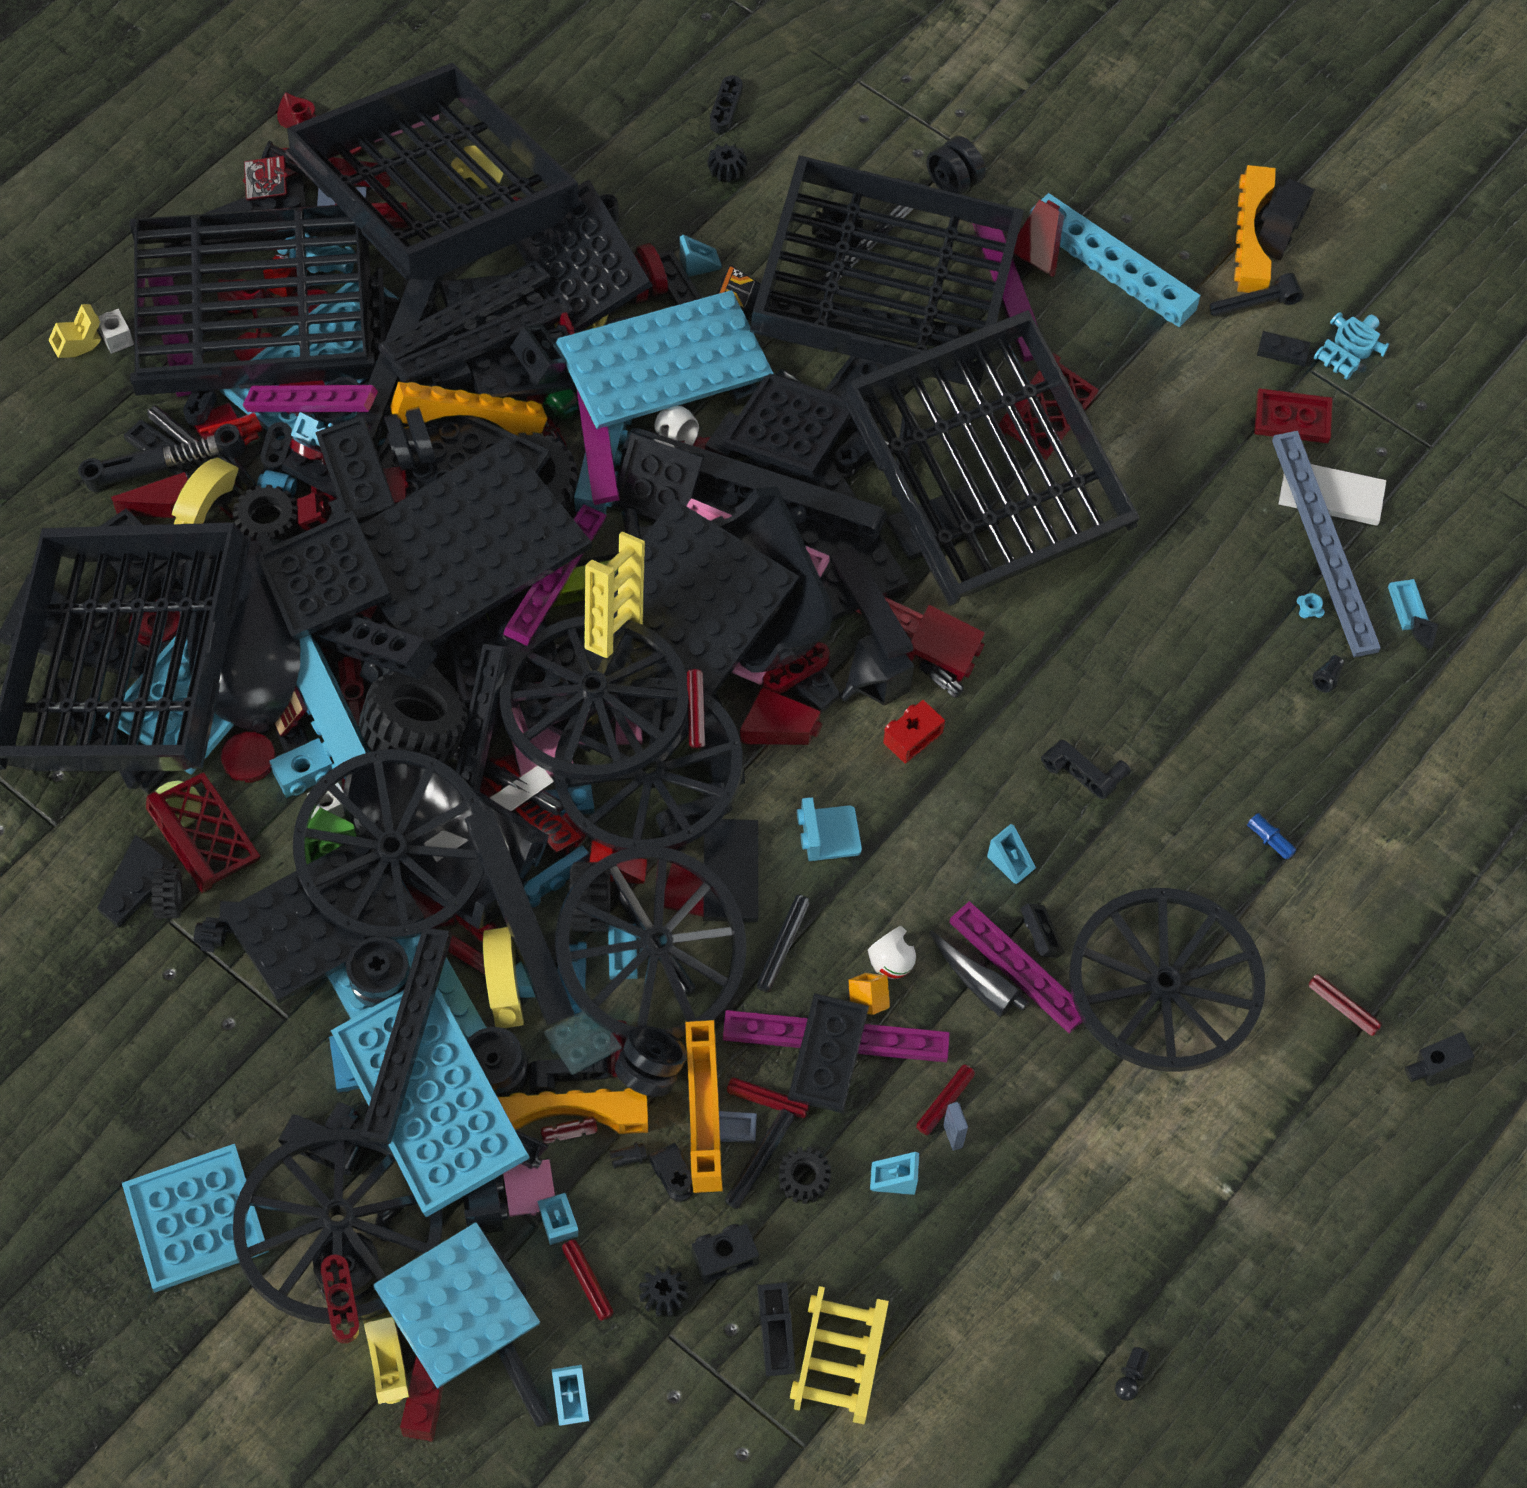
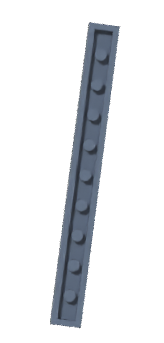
(1326, 544)

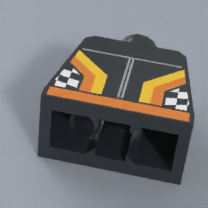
(743, 287)

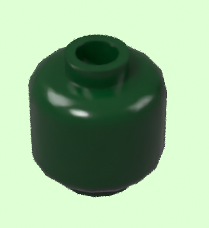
(561, 404)

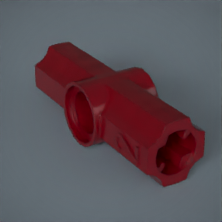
(352, 684)

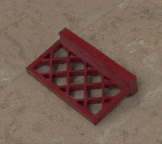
(1023, 407)
(179, 837)

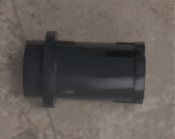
(630, 1155)

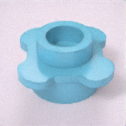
(1310, 600)

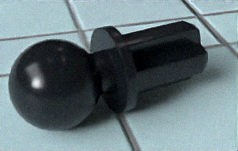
(1127, 1387)

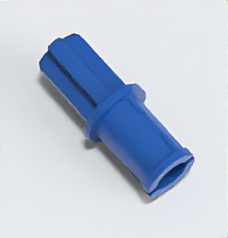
(1271, 836)

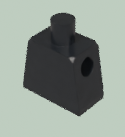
(1442, 1061)

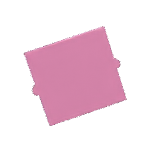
(527, 1187)

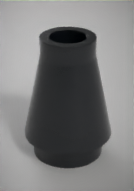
(1328, 674)

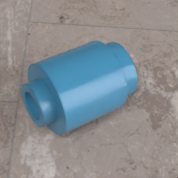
(278, 479)

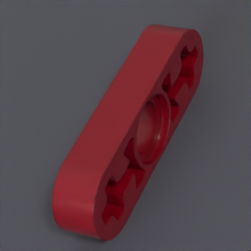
(790, 678)
(335, 1321)

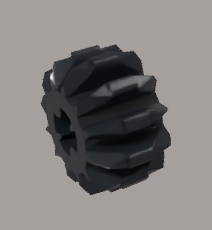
(727, 162)
(673, 1296)

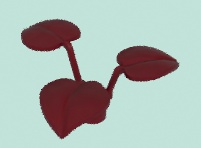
(294, 111)
(249, 354)

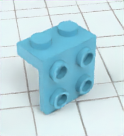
(828, 831)

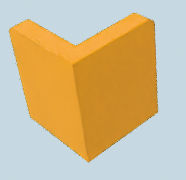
(870, 991)

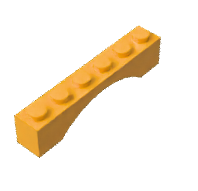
(1254, 264)
(438, 402)
(704, 1107)
(619, 1110)

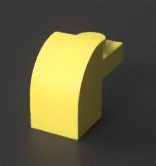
(483, 161)
(76, 337)

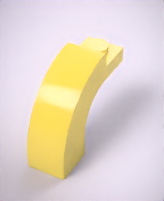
(202, 489)
(502, 978)
(386, 1358)

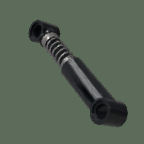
(159, 458)

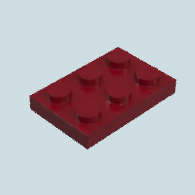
(1289, 412)

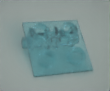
(581, 1042)

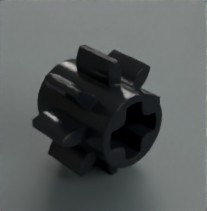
(210, 934)

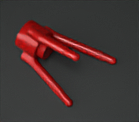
(247, 425)

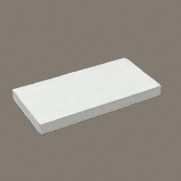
(1345, 494)

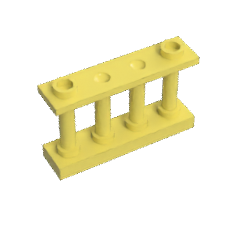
(600, 591)
(862, 1374)

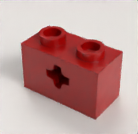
(913, 731)

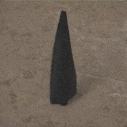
(986, 984)

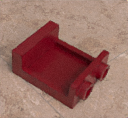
(947, 642)

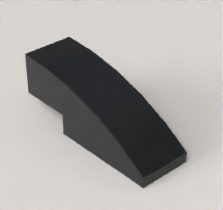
(776, 1328)

